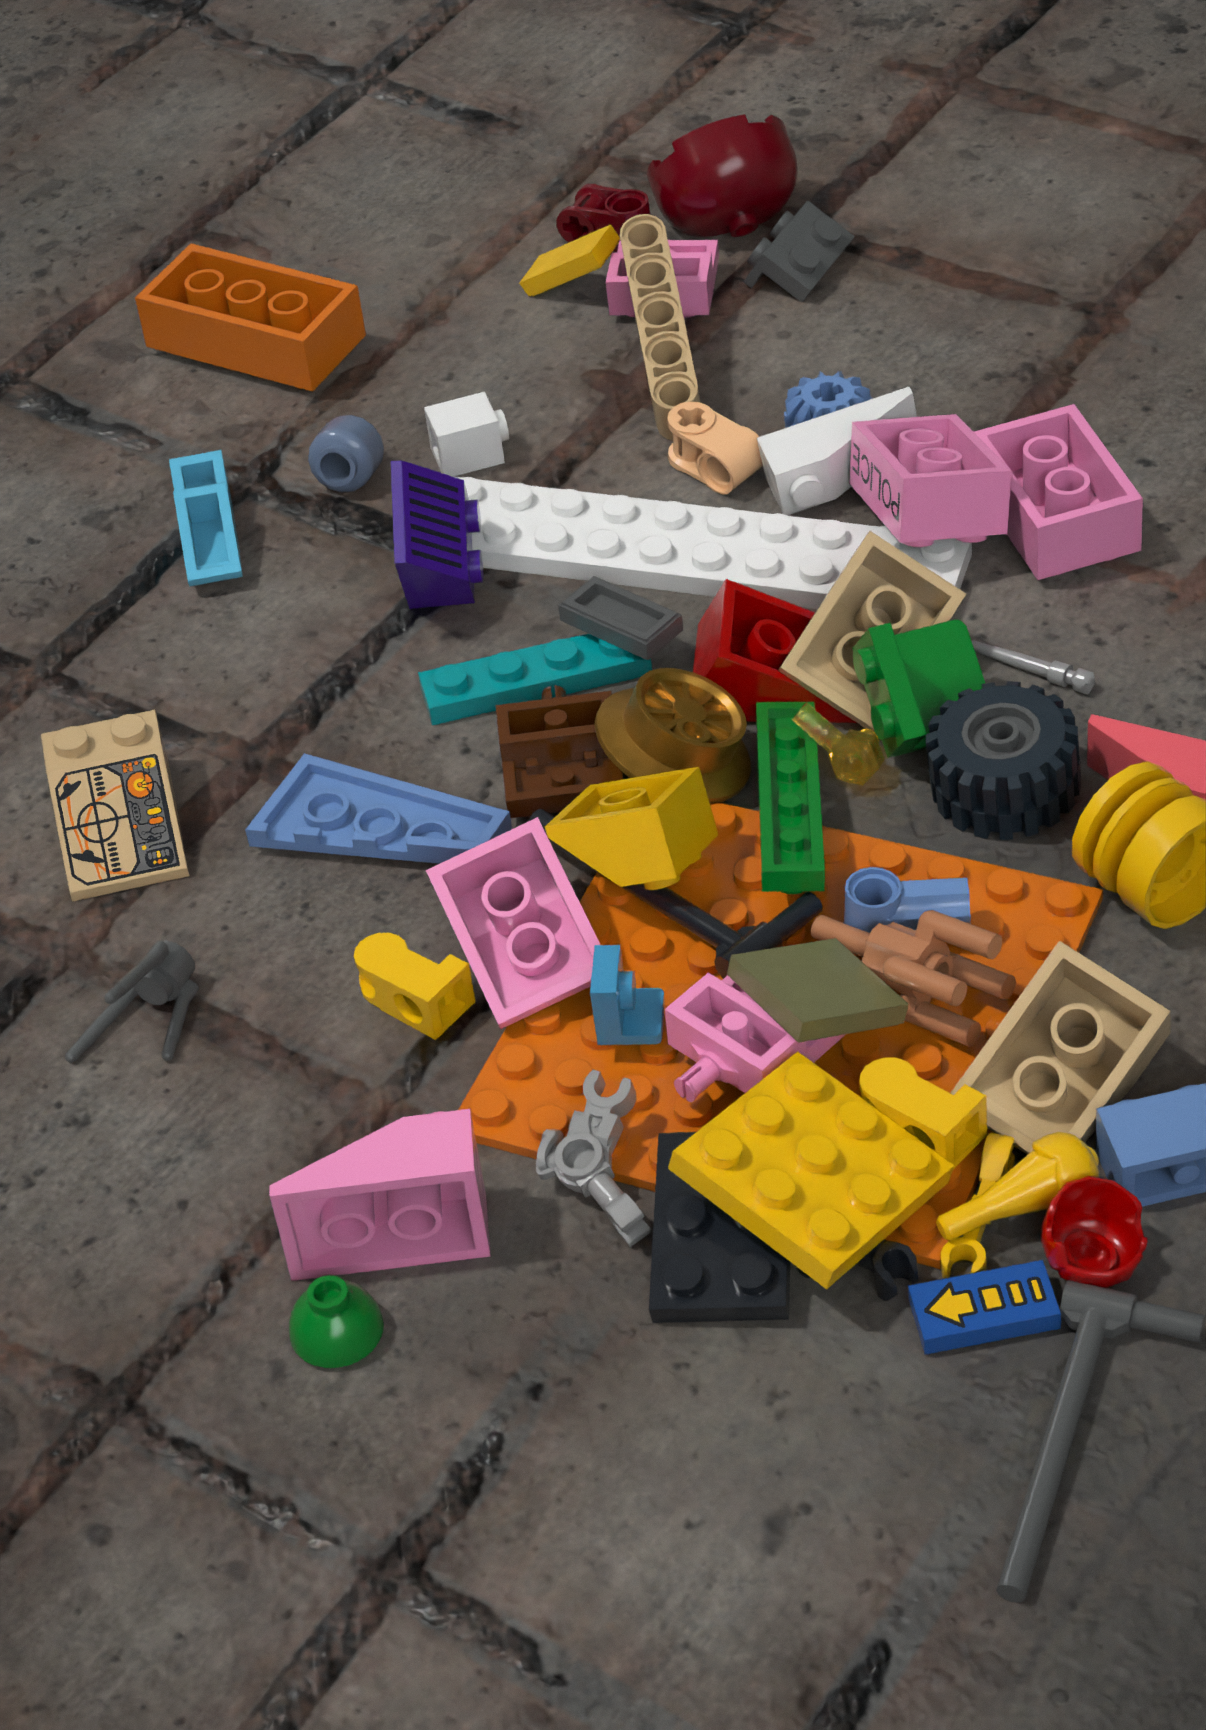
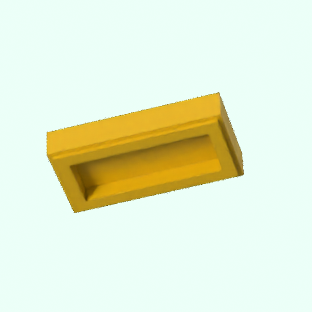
(570, 261)

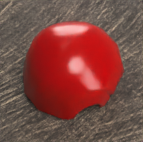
(1094, 1232)

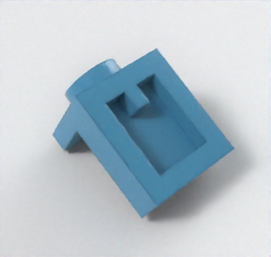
(620, 1009)

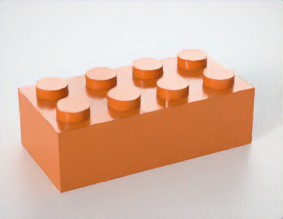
(251, 316)

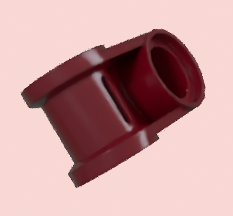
(599, 207)

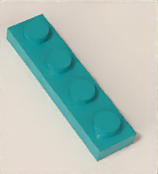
(523, 674)

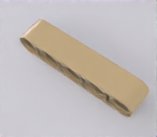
(658, 316)

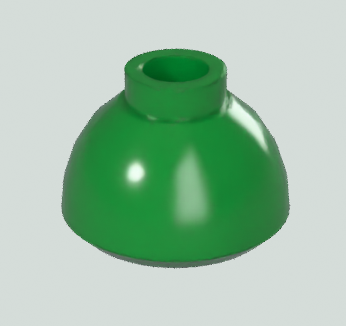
(335, 1323)

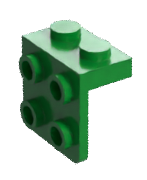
(913, 677)

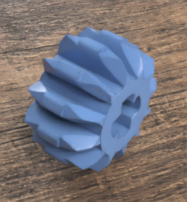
(822, 396)

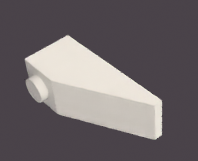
(812, 459)

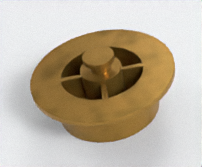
(677, 724)

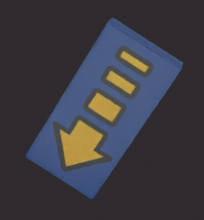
(984, 1307)

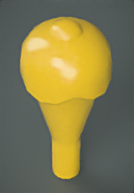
(1026, 1186)

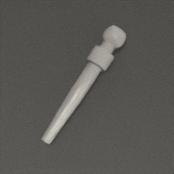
(1055, 672)

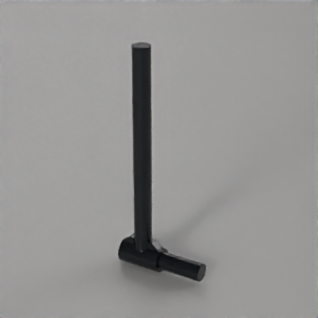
(711, 929)

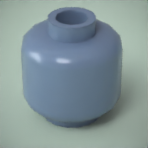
(346, 453)

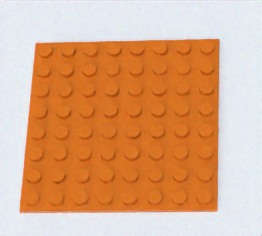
(543, 1059)

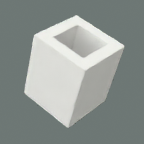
(466, 434)

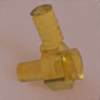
(852, 756)

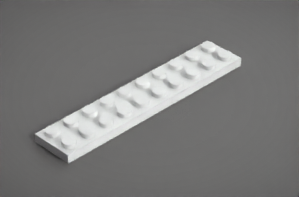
(677, 543)

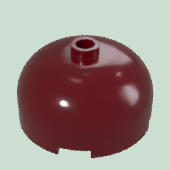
(725, 177)

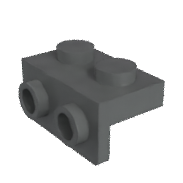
(801, 251)

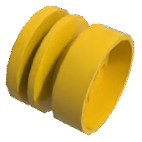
(1146, 843)

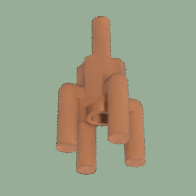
(923, 967)

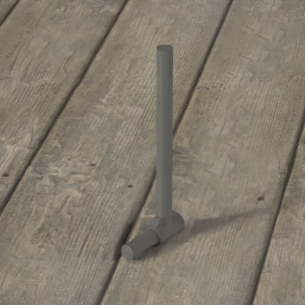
(1094, 1315)

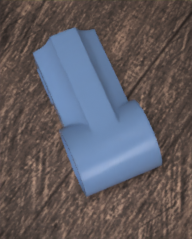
(880, 897)

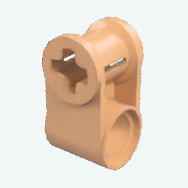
(712, 447)

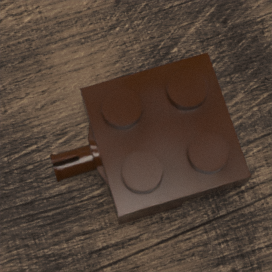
(551, 751)

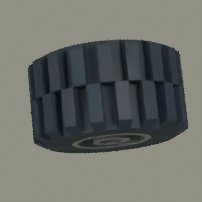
(1004, 760)

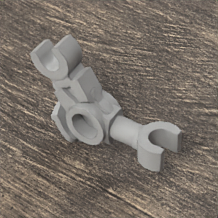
(585, 1159)

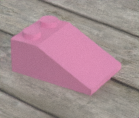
(517, 922)
(387, 1201)

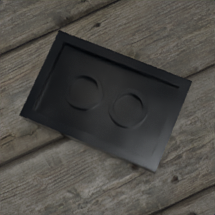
(706, 1260)

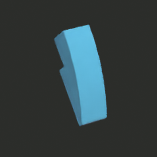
(205, 518)

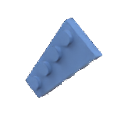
(370, 815)

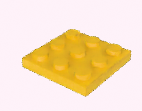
(811, 1169)

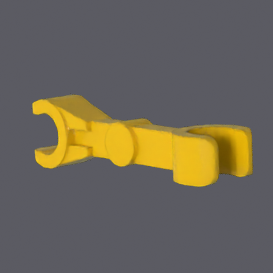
(995, 1163)

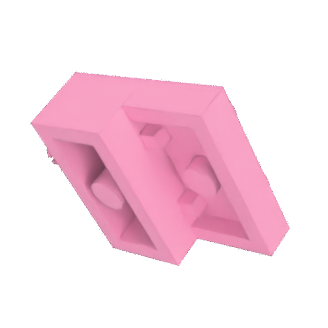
(695, 274)
(729, 1037)

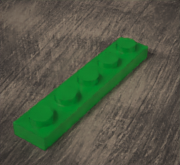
(788, 802)

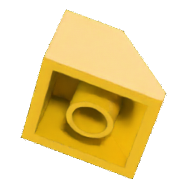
(639, 827)

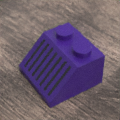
(434, 536)

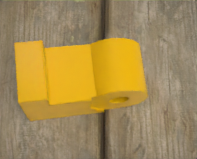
(412, 986)
(939, 1119)

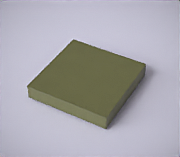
(817, 990)

